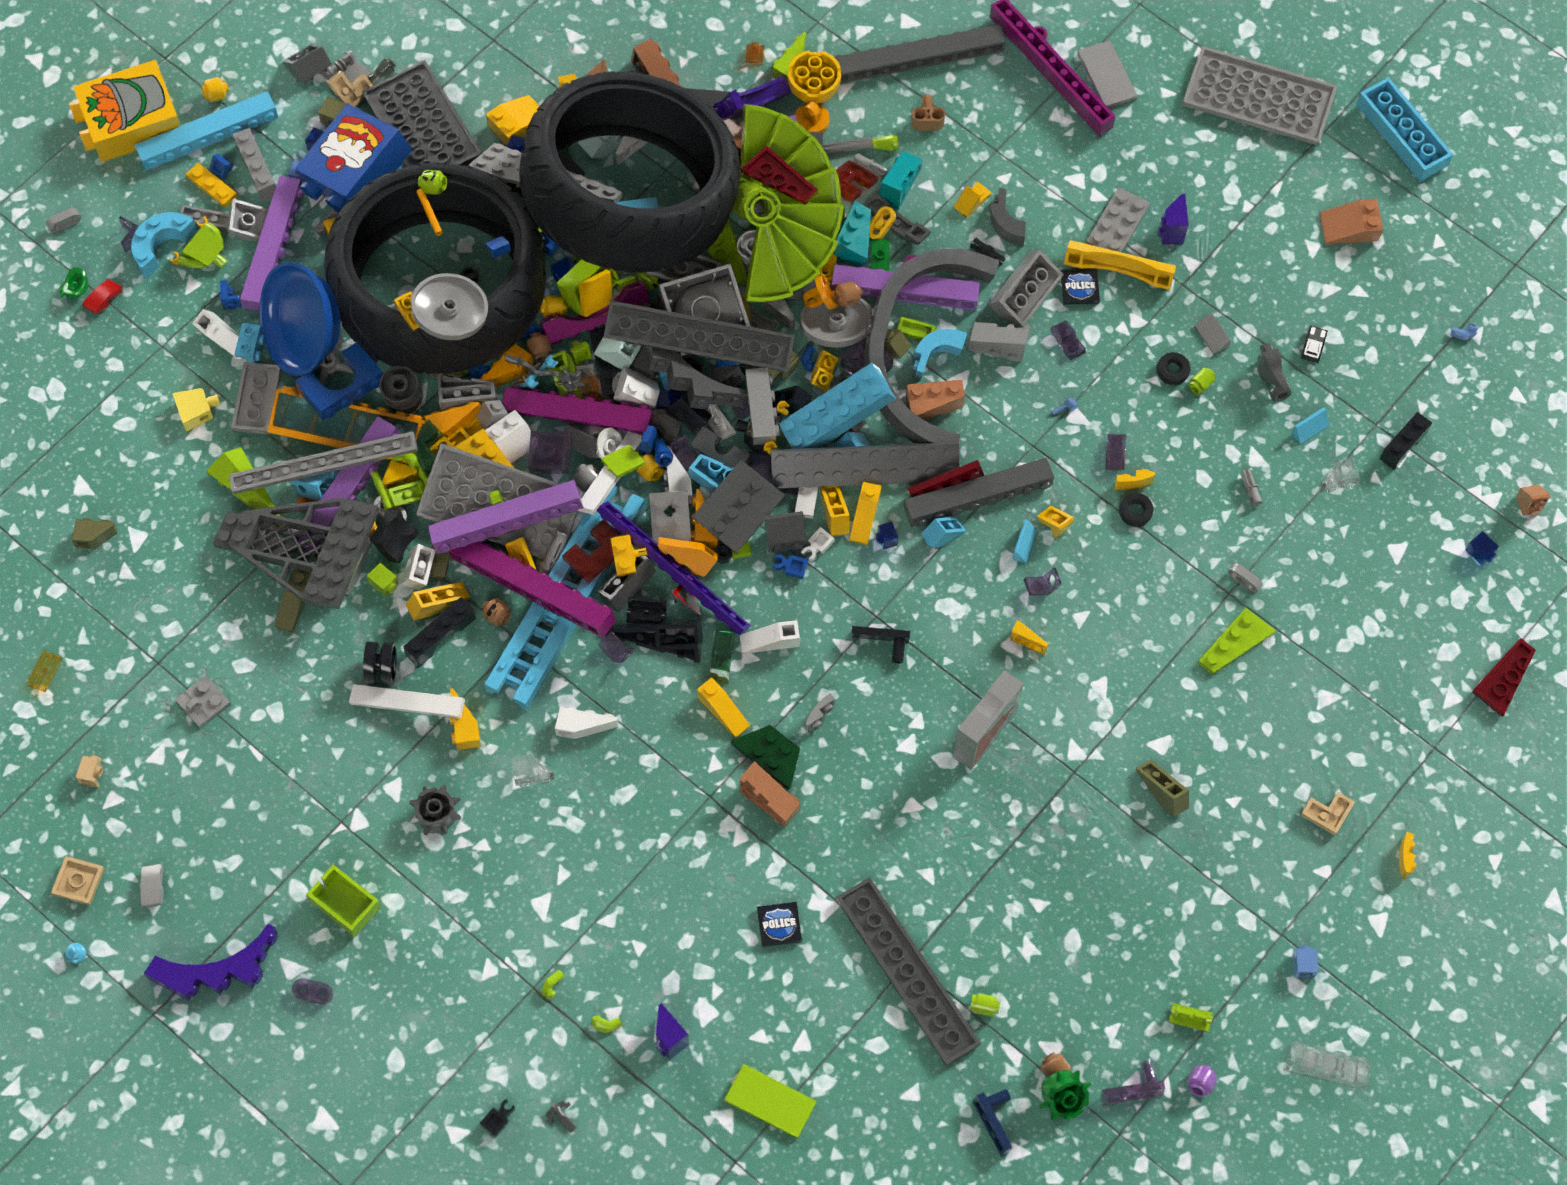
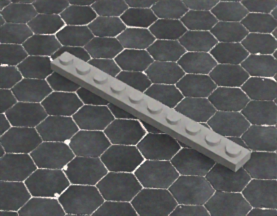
(323, 462)

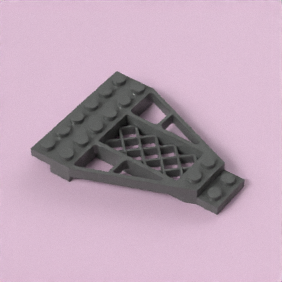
(337, 555)

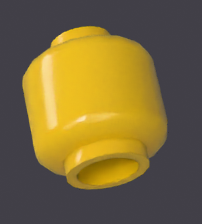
(214, 89)
(553, 304)
(651, 470)

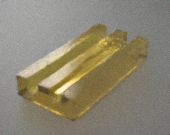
(50, 656)

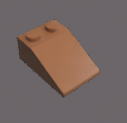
(1352, 222)

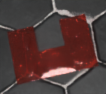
(853, 172)
(592, 565)

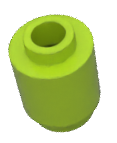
(1202, 380)
(984, 1004)

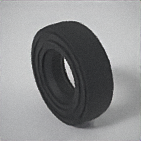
(1173, 379)
(1130, 519)

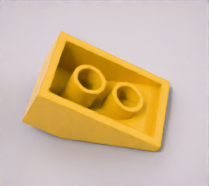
(512, 118)

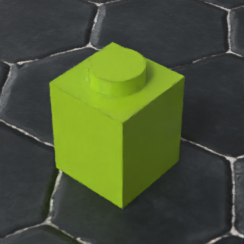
(383, 580)

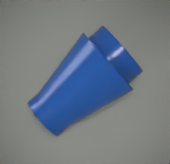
(663, 455)

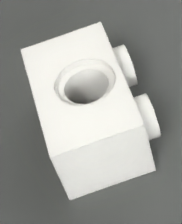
(418, 567)

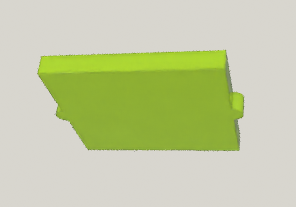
(623, 461)

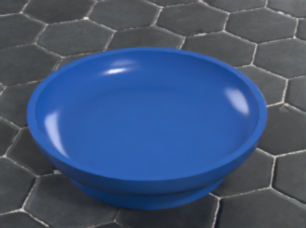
(298, 318)

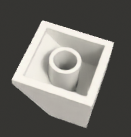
(636, 389)
(511, 436)

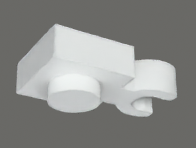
(820, 542)

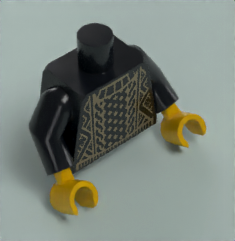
(745, 427)

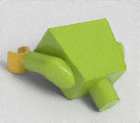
(202, 248)

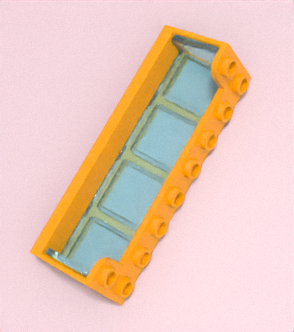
(296, 419)

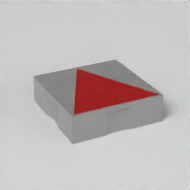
(987, 720)

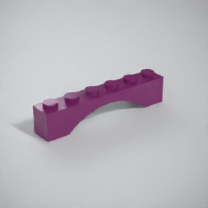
(559, 327)

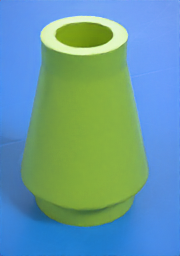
(886, 143)

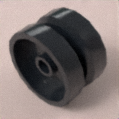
(379, 662)

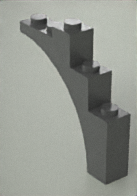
(700, 389)

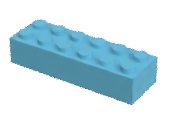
(1404, 129)
(838, 409)

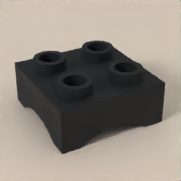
(393, 536)

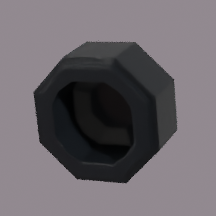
(724, 554)

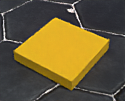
(595, 293)

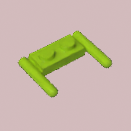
(402, 494)

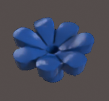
(478, 371)

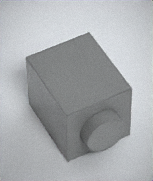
(491, 413)

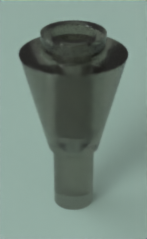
(384, 68)

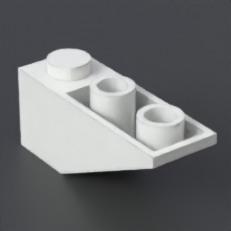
(217, 330)
(677, 478)
(772, 637)
(577, 723)

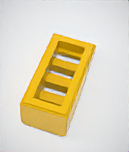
(1026, 637)

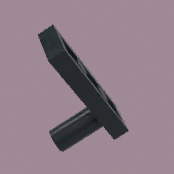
(899, 637)

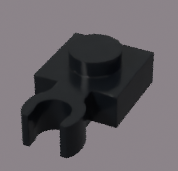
(496, 1120)

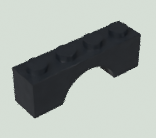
(453, 619)

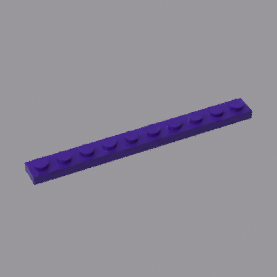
(678, 572)

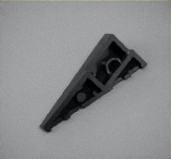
(675, 637)

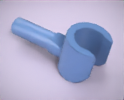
(1070, 403)

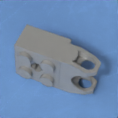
(670, 527)

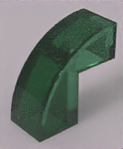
(427, 435)
(722, 656)

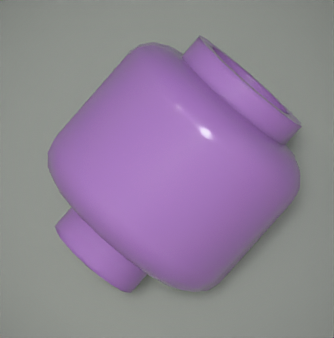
(1202, 1080)

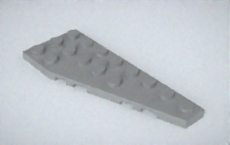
(505, 166)

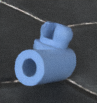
(1465, 334)

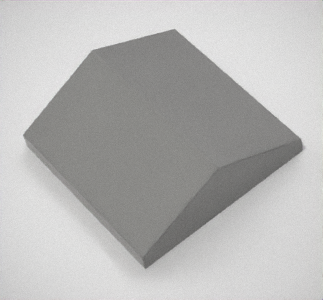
(246, 220)

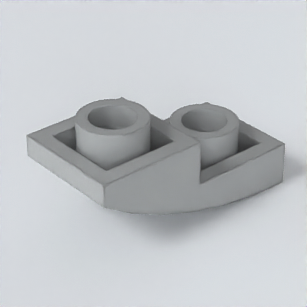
(816, 716)
(151, 886)

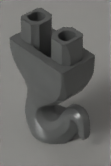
(1271, 372)

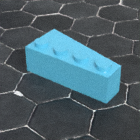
(708, 472)

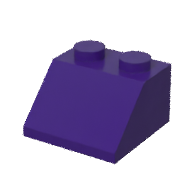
(1175, 222)
(670, 1035)

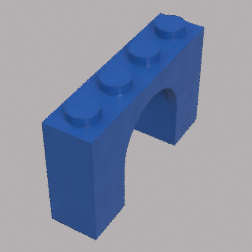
(329, 402)

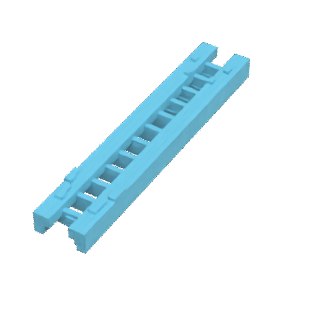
(563, 628)

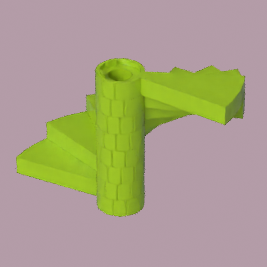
(789, 237)

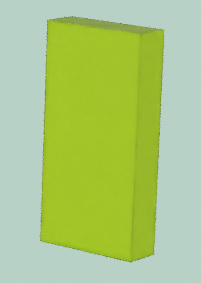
(915, 329)

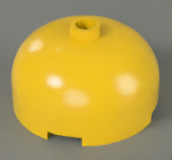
(814, 76)

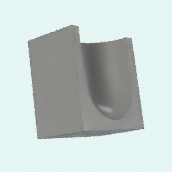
(705, 295)

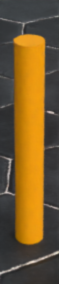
(430, 214)

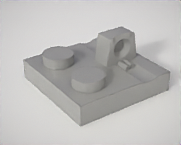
(203, 702)

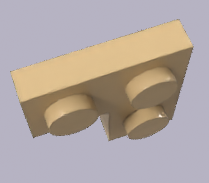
(346, 91)
(1329, 817)

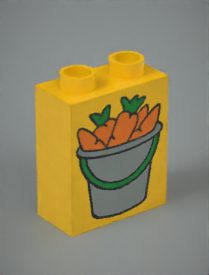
(123, 110)

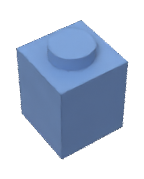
(1305, 962)

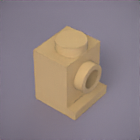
(89, 771)

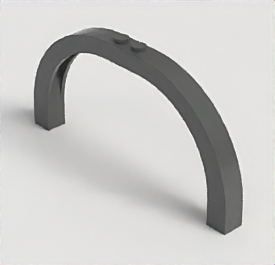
(941, 260)

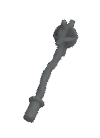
(569, 380)

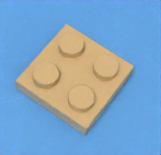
(77, 880)

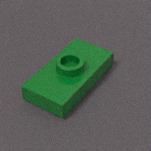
(880, 254)

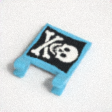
(527, 378)

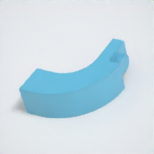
(938, 341)

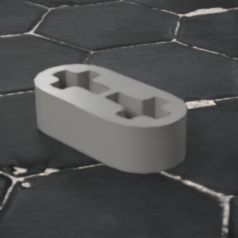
(63, 220)
(1245, 578)

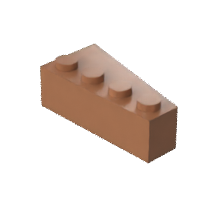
(652, 62)

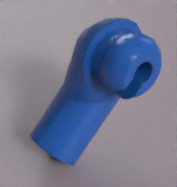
(806, 359)

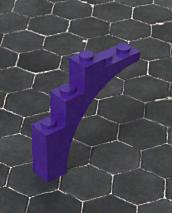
(760, 96)
(217, 976)

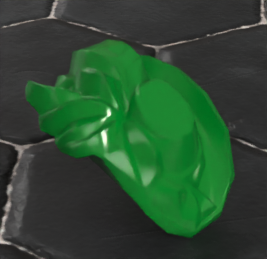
(75, 284)

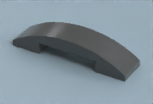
(902, 226)

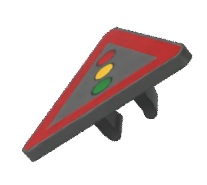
(686, 600)

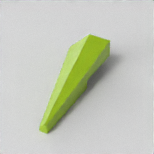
(233, 462)

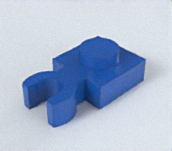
(793, 567)

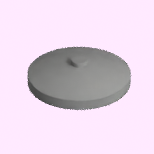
(449, 306)
(837, 326)

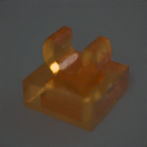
(754, 53)

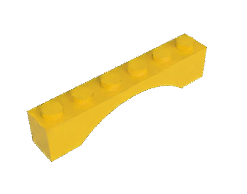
(1147, 270)

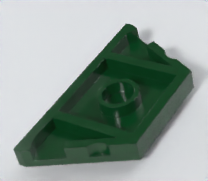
(771, 752)

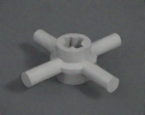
(332, 364)

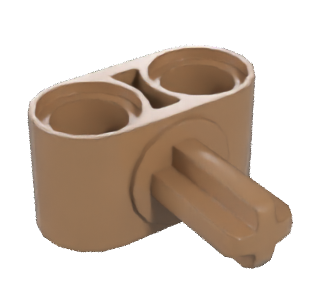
(927, 116)

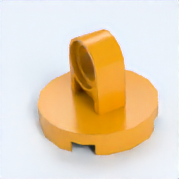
(813, 117)
(821, 293)

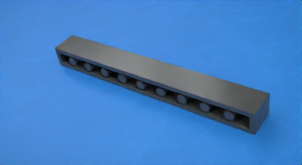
(921, 53)

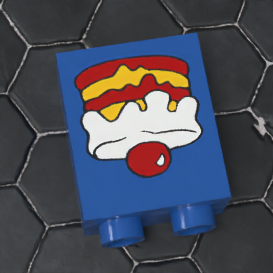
(350, 156)

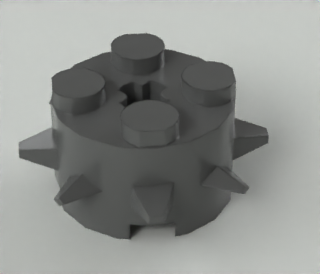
(435, 799)

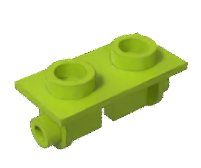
(1190, 1017)

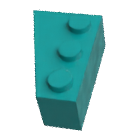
(900, 179)
(854, 235)

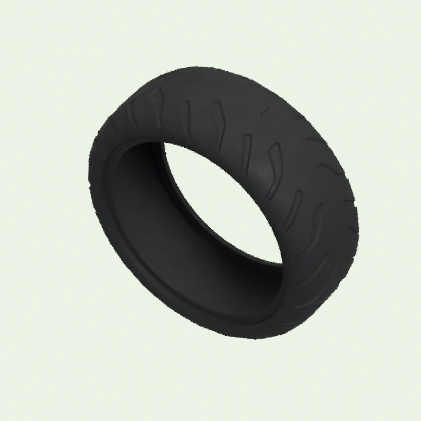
(640, 109)
(393, 205)

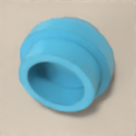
(75, 953)

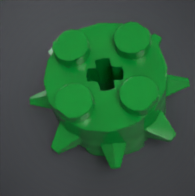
(1065, 1094)

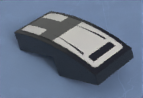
(1314, 344)

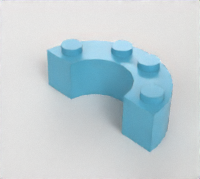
(156, 231)

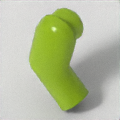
(410, 458)
(549, 983)
(605, 1026)

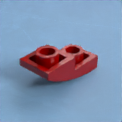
(100, 296)

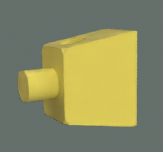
(195, 407)

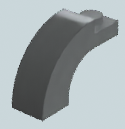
(1003, 224)

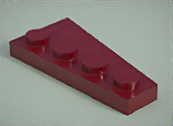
(778, 175)
(962, 474)
(1502, 681)

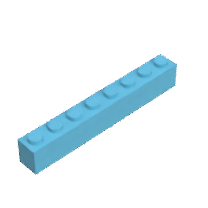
(206, 131)

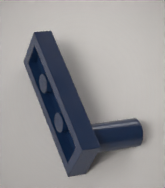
(984, 1107)

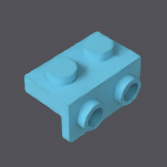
(250, 343)

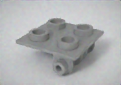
(349, 66)

